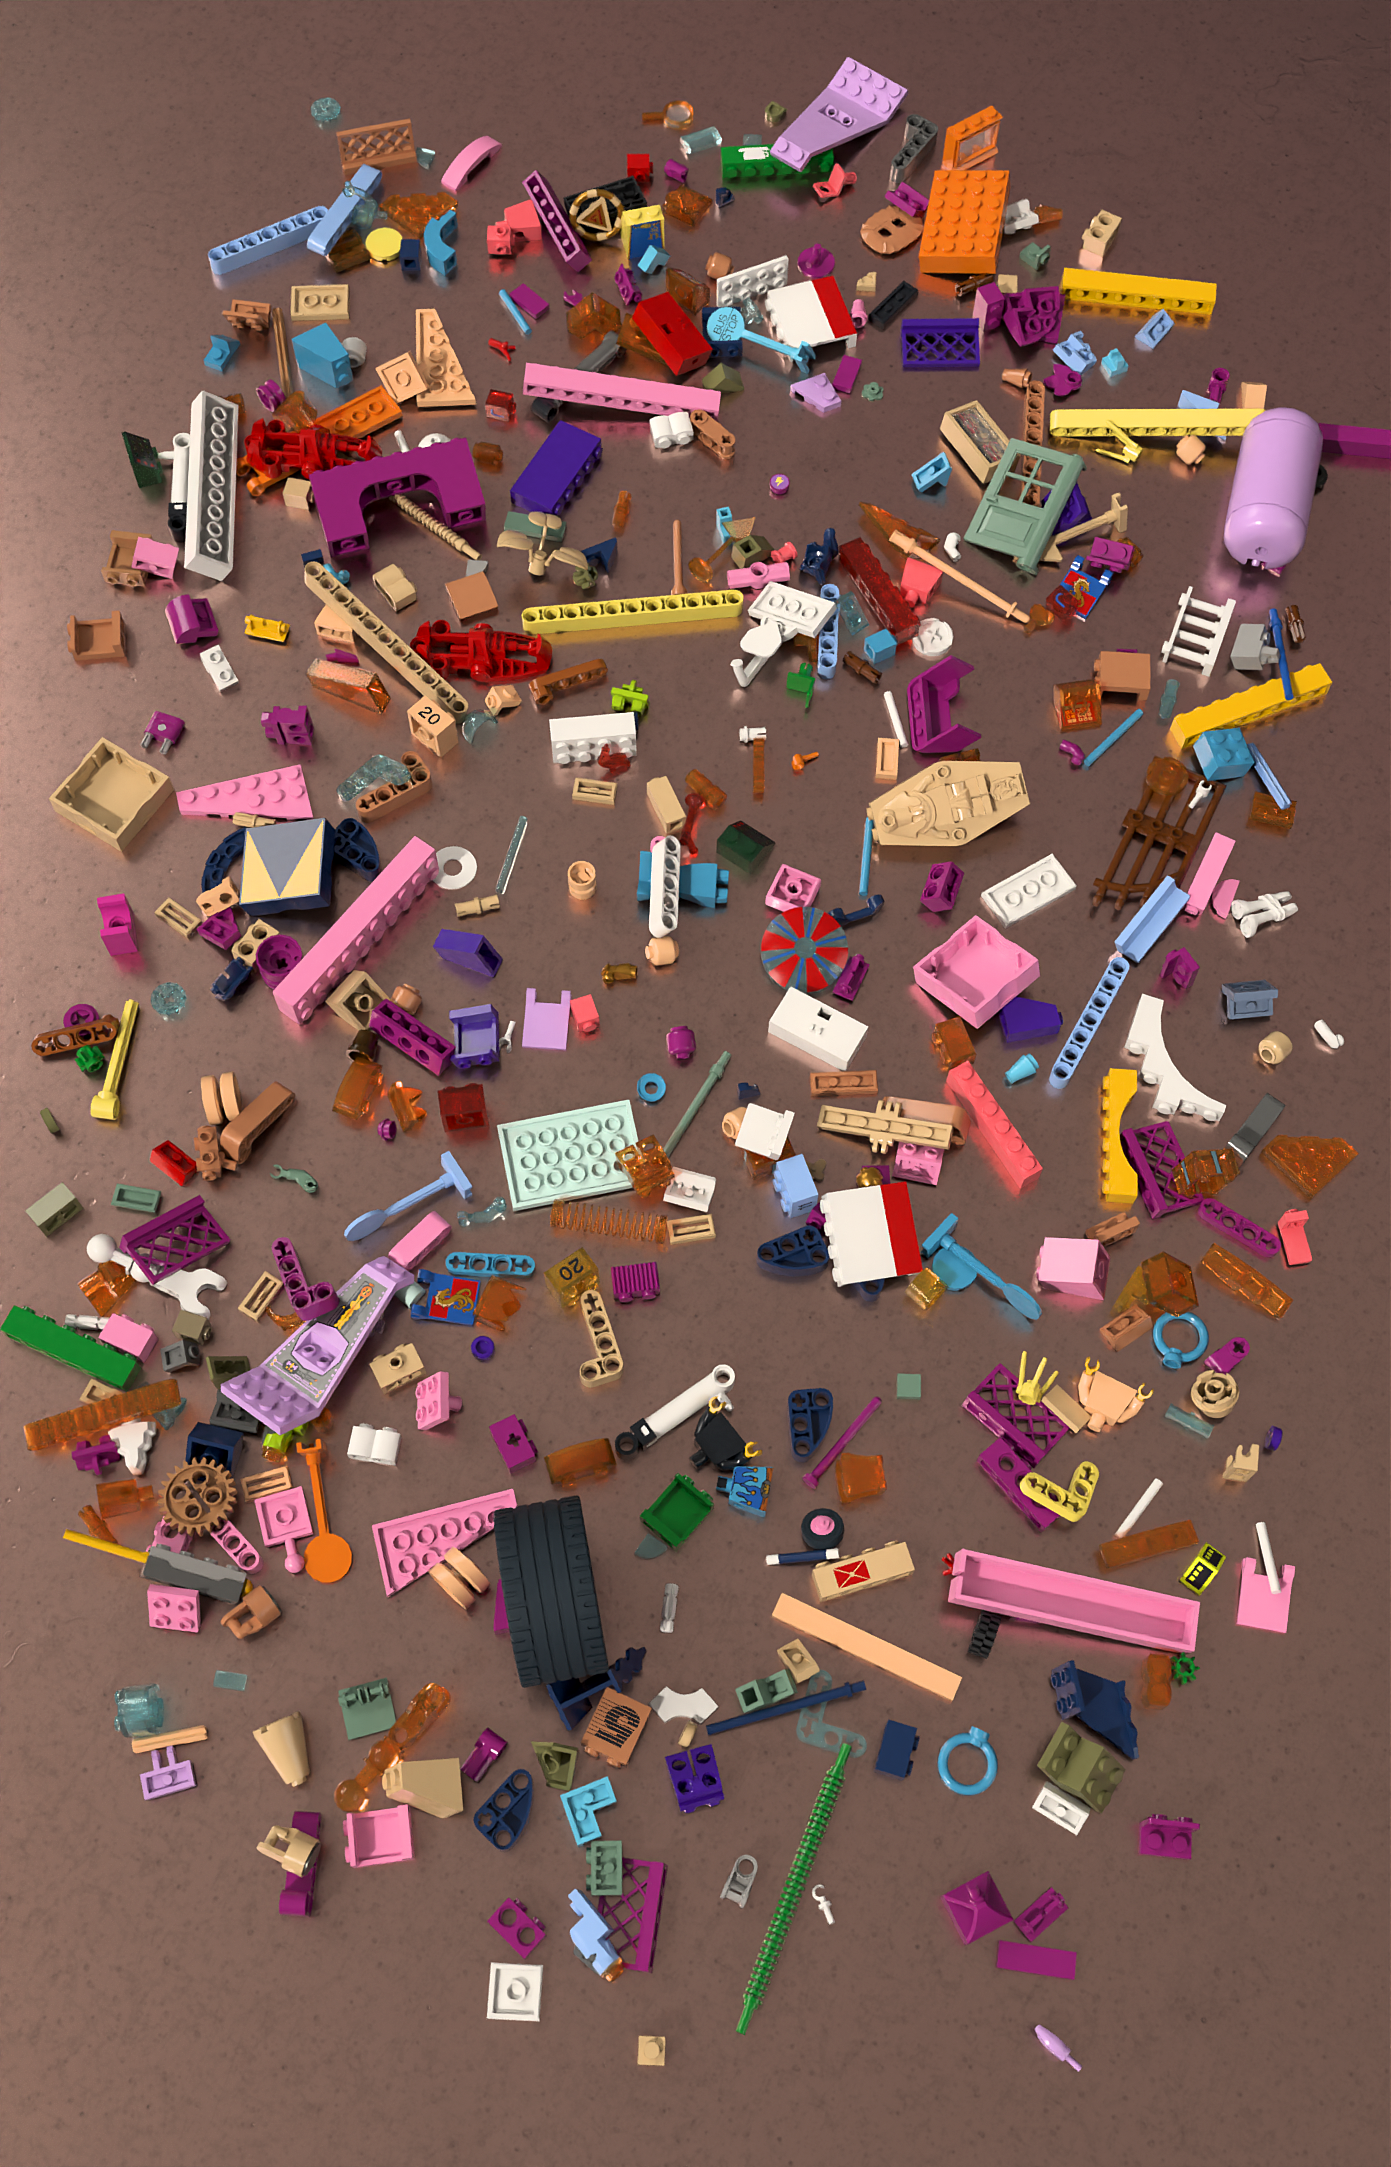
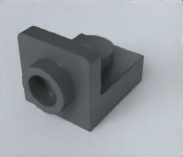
(180, 1355)

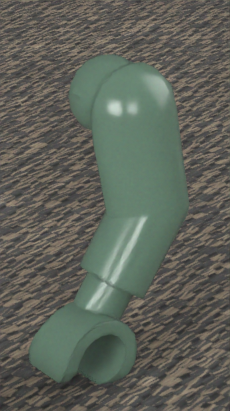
(304, 1179)

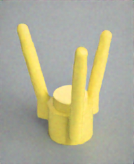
(1131, 450)
(1030, 1391)

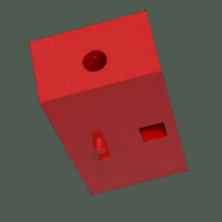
(672, 333)

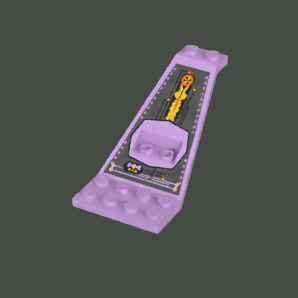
(310, 1364)

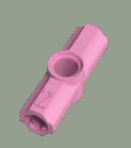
(748, 576)

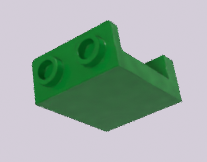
(678, 1511)

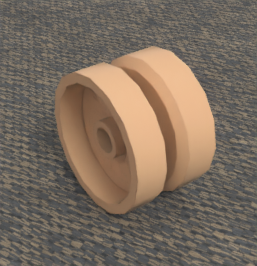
(221, 1097)
(463, 1574)

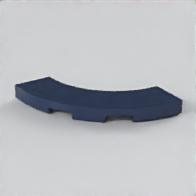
(222, 858)

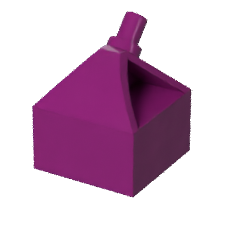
(976, 1908)

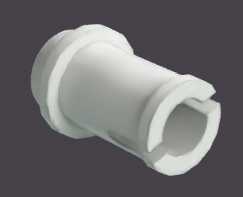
(747, 734)

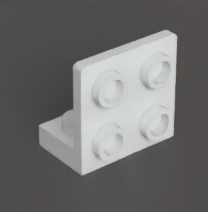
(764, 1131)

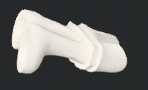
(1269, 904)

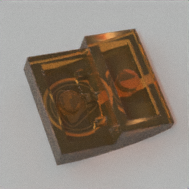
(348, 251)

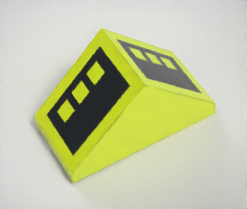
(1202, 1569)

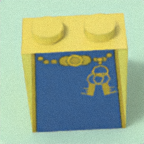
(641, 229)

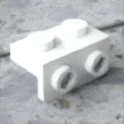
(1019, 216)
(690, 1189)

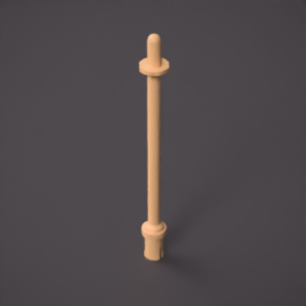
(909, 545)

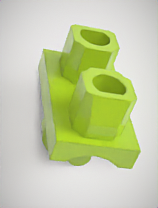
(632, 695)

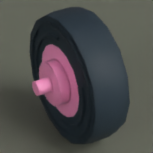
(822, 1529)

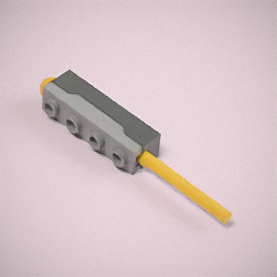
(178, 1569)

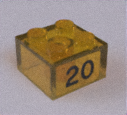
(572, 1278)

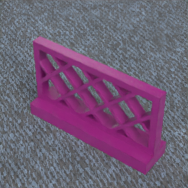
(1145, 1178)
(168, 1222)
(1001, 1425)
(650, 1917)

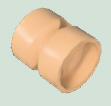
(582, 880)

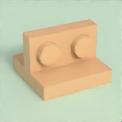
(403, 377)

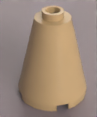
(286, 1747)

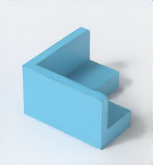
(580, 1806)

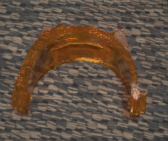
(285, 1322)

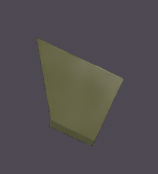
(557, 1763)

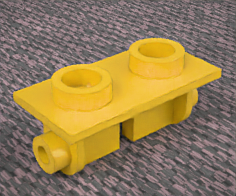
(266, 628)

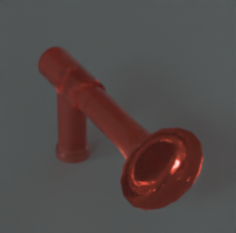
(695, 802)

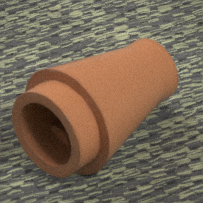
(1018, 377)

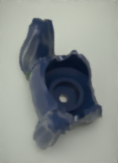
(819, 557)

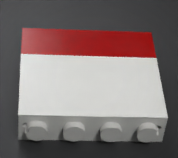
(810, 314)
(871, 1233)

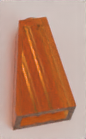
(349, 684)

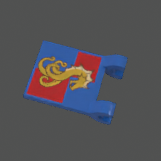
(1085, 587)
(448, 1298)

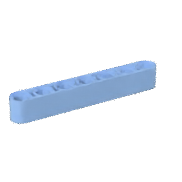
(339, 215)
(265, 241)
(1084, 1030)

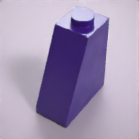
(468, 951)
(1029, 1019)

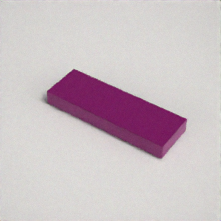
(1036, 1960)

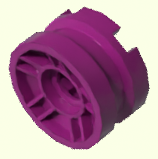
(270, 395)

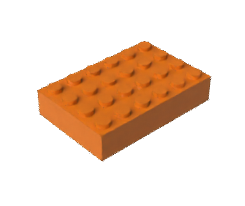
(965, 221)

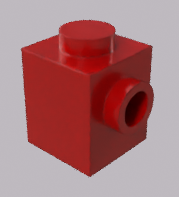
(639, 167)

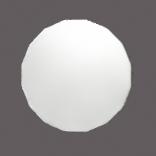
(933, 637)

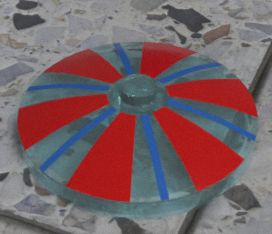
(804, 950)

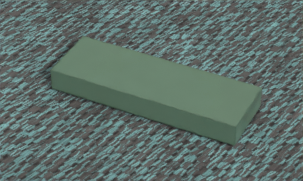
(521, 523)

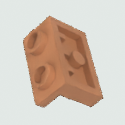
(1113, 1229)

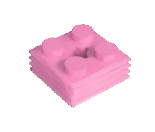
(787, 881)

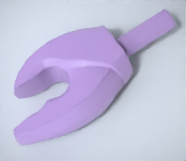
(1056, 2046)

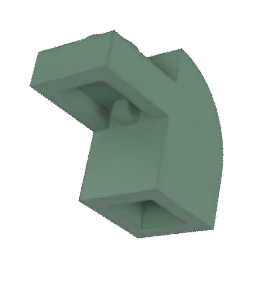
(766, 1691)

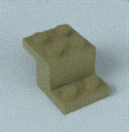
(1081, 1767)

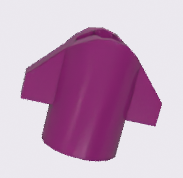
(676, 170)

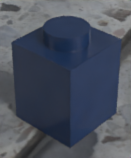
(410, 255)

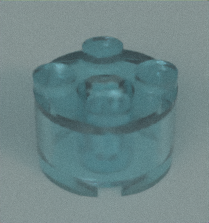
(139, 1710)

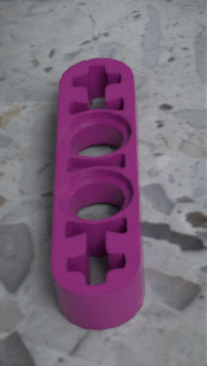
(1240, 1224)

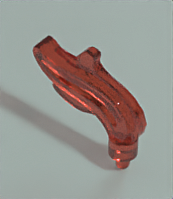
(612, 761)

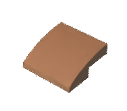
(471, 595)

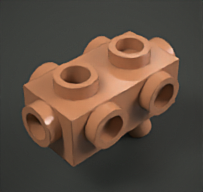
(210, 1160)

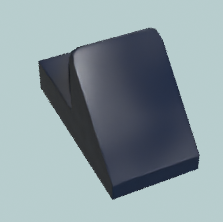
(602, 553)

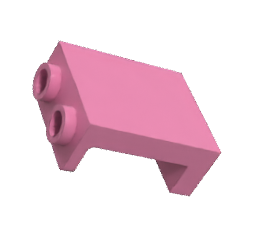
(379, 1837)

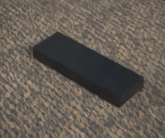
(893, 304)

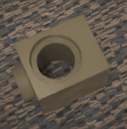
(192, 1327)

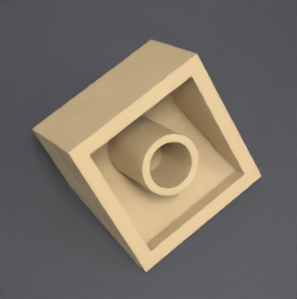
(356, 999)

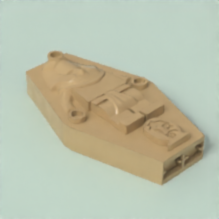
(948, 803)

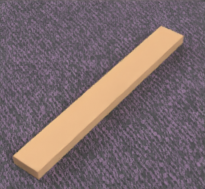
(867, 1647)

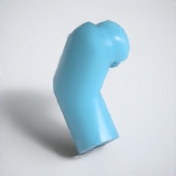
(342, 577)

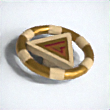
(596, 215)

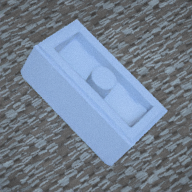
(1155, 329)

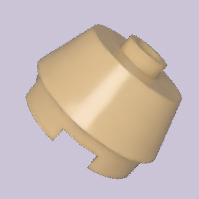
(1215, 1393)

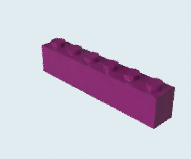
(557, 221)

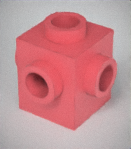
(500, 239)

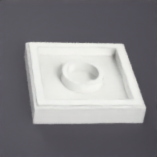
(515, 1991)

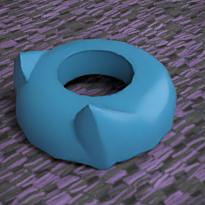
(651, 1077)

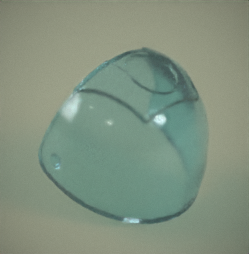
(474, 721)

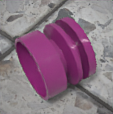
(277, 953)

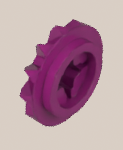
(84, 1011)

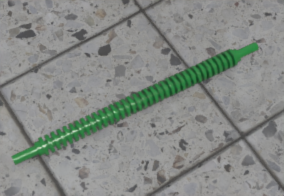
(836, 1774)

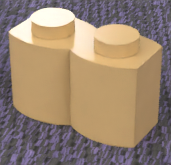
(395, 587)

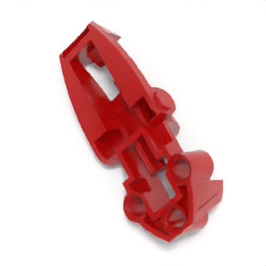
(310, 449)
(481, 652)

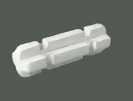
(86, 1322)
(669, 1608)

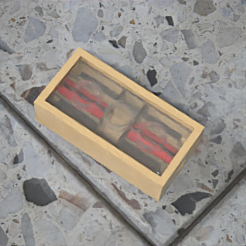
(976, 439)

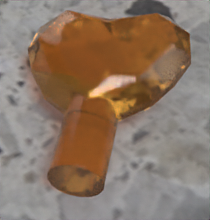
(1039, 616)

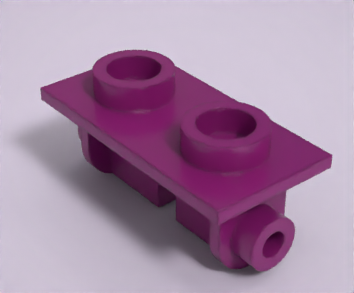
(627, 285)
(851, 977)
(1041, 1914)

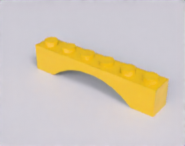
(1120, 1177)

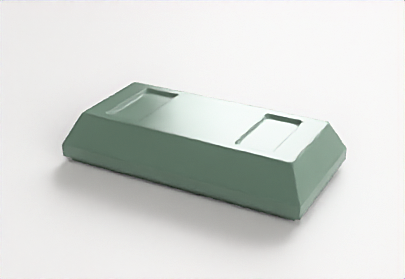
(136, 1198)

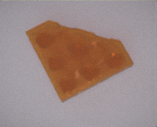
(417, 210)
(1309, 1159)

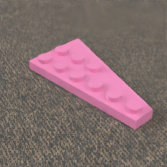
(268, 794)
(419, 1541)

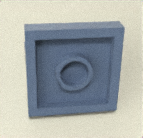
(1249, 999)

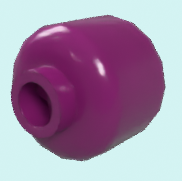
(681, 1042)

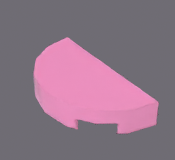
(1223, 896)

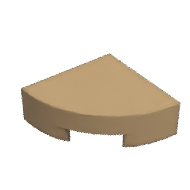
(867, 283)

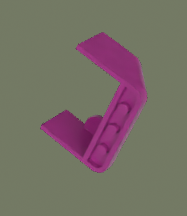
(930, 708)

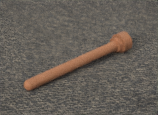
(678, 588)

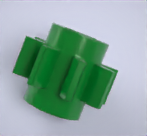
(89, 1058)
(1191, 1668)

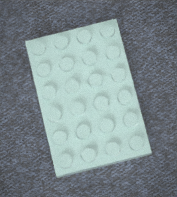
(567, 1154)

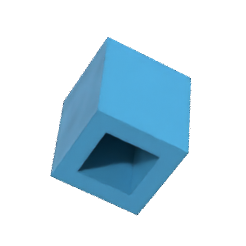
(880, 646)

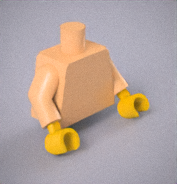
(1107, 1398)

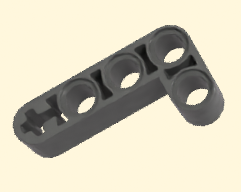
(922, 139)
(1255, 1128)

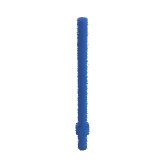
(1276, 627)

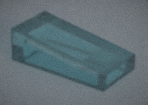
(229, 1680)

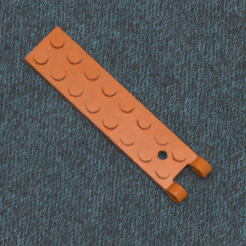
(352, 419)

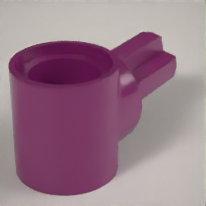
(1218, 384)

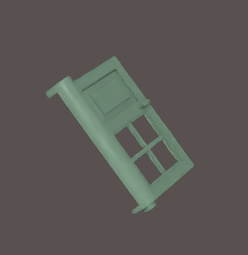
(1017, 526)

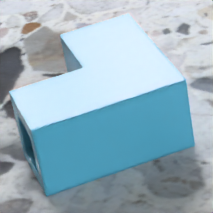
(653, 257)
(723, 515)

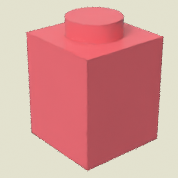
(584, 1013)

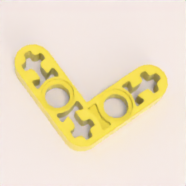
(1071, 1497)

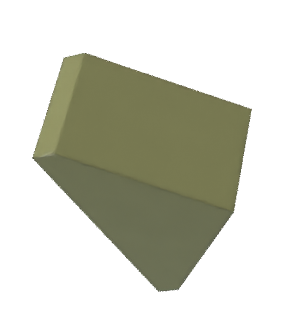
(723, 380)
(226, 1367)

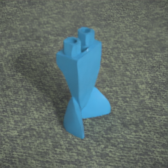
(696, 882)

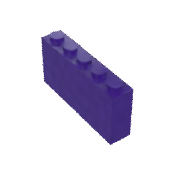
(556, 470)

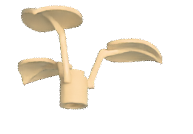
(539, 559)

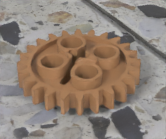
(178, 1510)

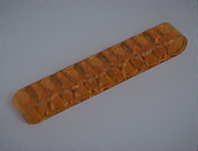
(102, 1414)

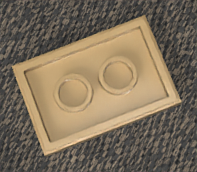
(320, 302)

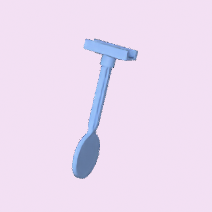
(374, 1219)

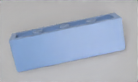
(1151, 920)

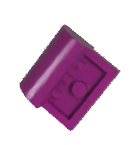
(190, 619)

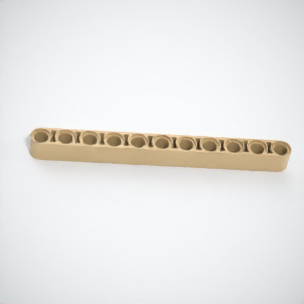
(380, 634)

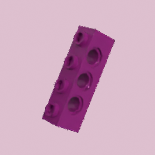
(411, 1036)
(1007, 1480)

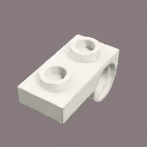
(218, 668)

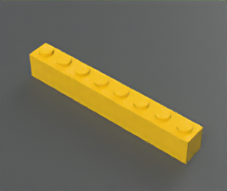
(1138, 291)
(1250, 705)

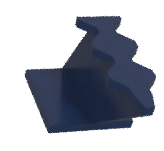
(572, 1695)
(1097, 1703)

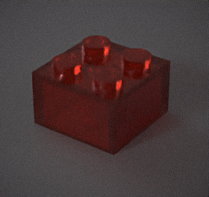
(463, 1107)

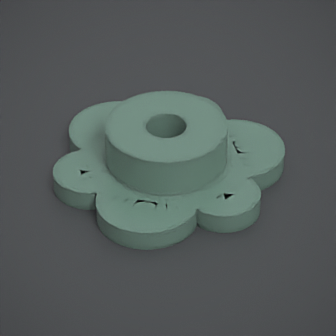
(872, 391)

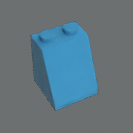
(323, 356)

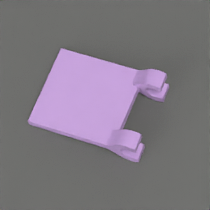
(546, 1022)

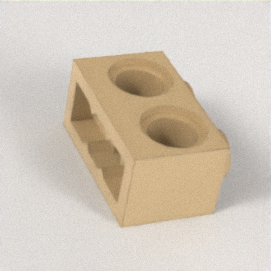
(1101, 233)
(251, 942)

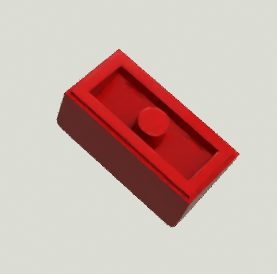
(173, 1162)

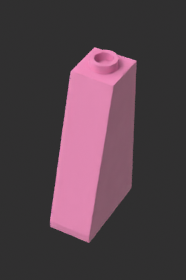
(1208, 873)

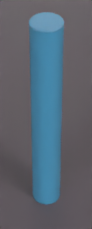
(515, 312)

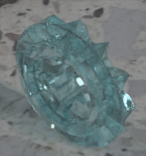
(325, 104)
(166, 990)

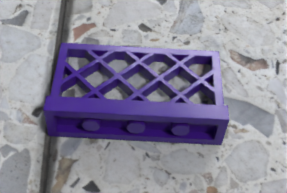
(939, 330)

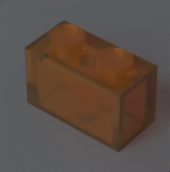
(953, 1043)

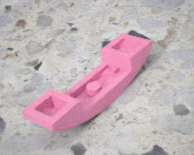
(467, 160)

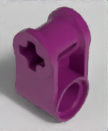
(1225, 1358)

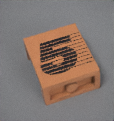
(615, 1728)

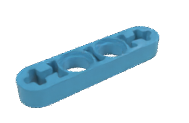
(490, 1267)

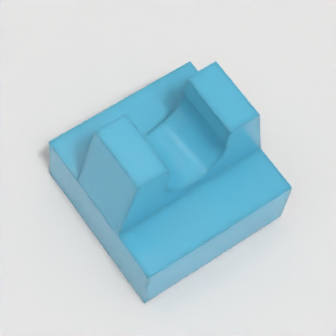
(1114, 363)

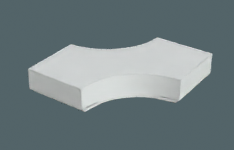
(673, 1705)

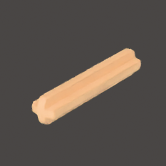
(169, 1738)

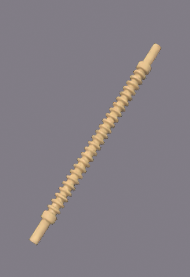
(426, 519)

